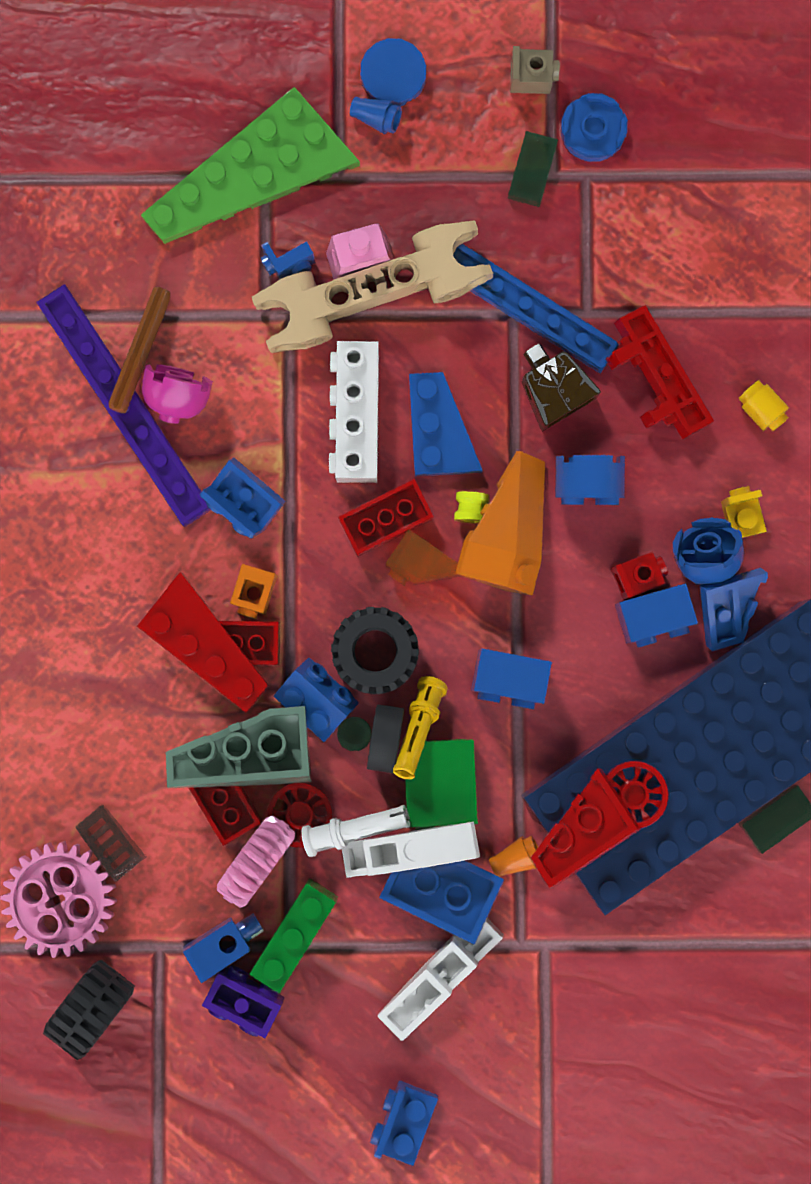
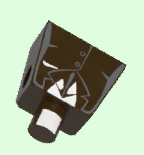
(556, 386)

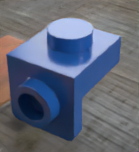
(290, 263)

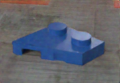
(729, 608)

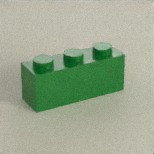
(294, 935)

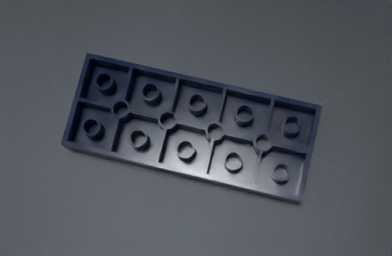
(718, 741)

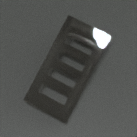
(108, 861)

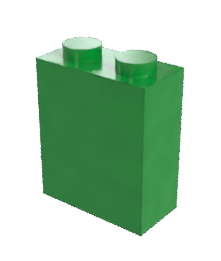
(443, 785)

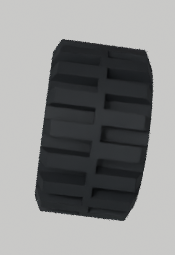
(344, 650)
(88, 1009)

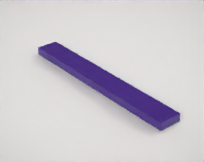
(137, 423)

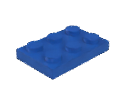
(446, 895)

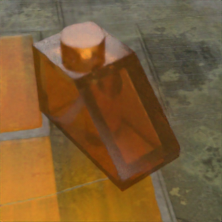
(419, 562)

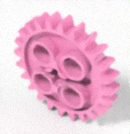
(30, 913)

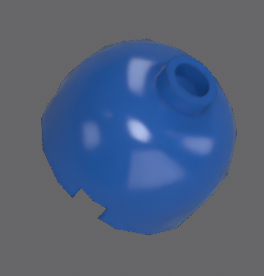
(709, 551)

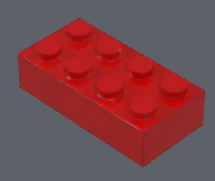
(386, 517)
(256, 639)
(227, 810)

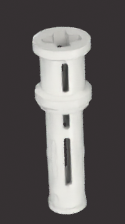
(340, 832)

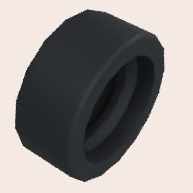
(385, 738)

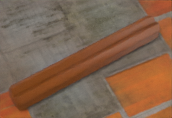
(139, 350)

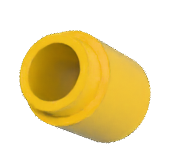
(764, 406)

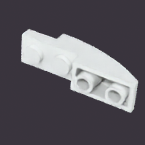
(411, 850)

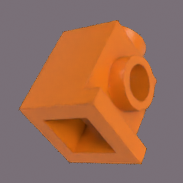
(249, 578)

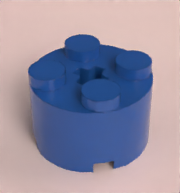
(590, 478)

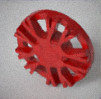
(636, 794)
(300, 812)

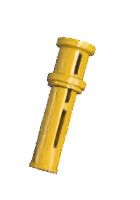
(423, 713)

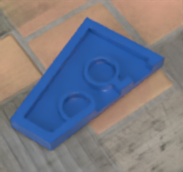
(438, 430)

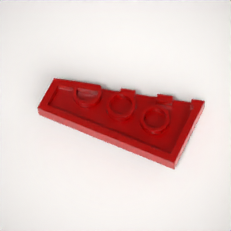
(194, 635)

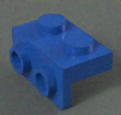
(242, 499)
(323, 698)

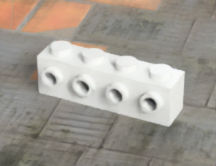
(356, 412)

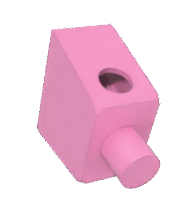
(358, 250)

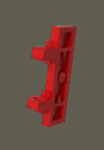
(676, 396)

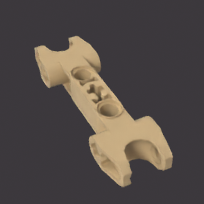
(432, 269)

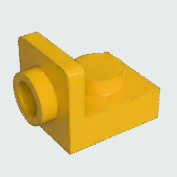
(744, 511)

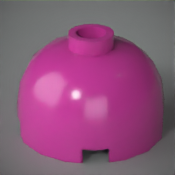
(174, 392)

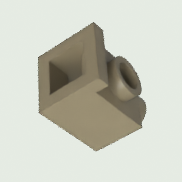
(528, 80)

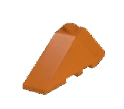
(508, 539)

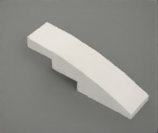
(436, 981)

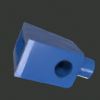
(209, 957)

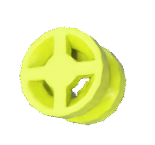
(470, 506)

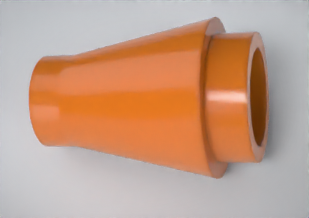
(515, 857)

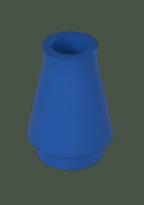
(376, 113)

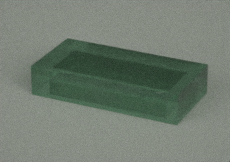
(532, 169)
(777, 819)

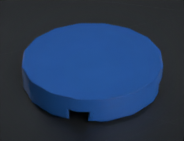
(393, 71)
(593, 127)

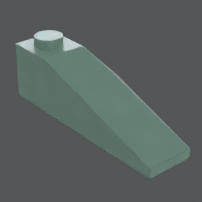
(252, 752)

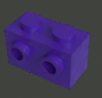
(243, 1001)

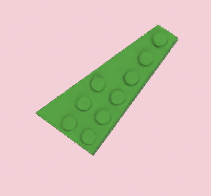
(260, 164)

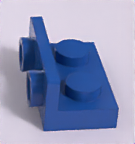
(405, 1123)

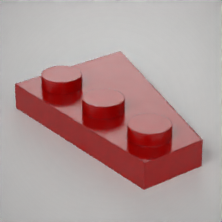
(586, 831)

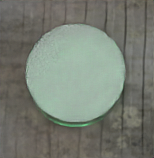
(354, 733)

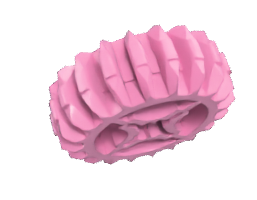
(255, 861)

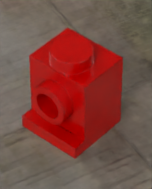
(627, 575)

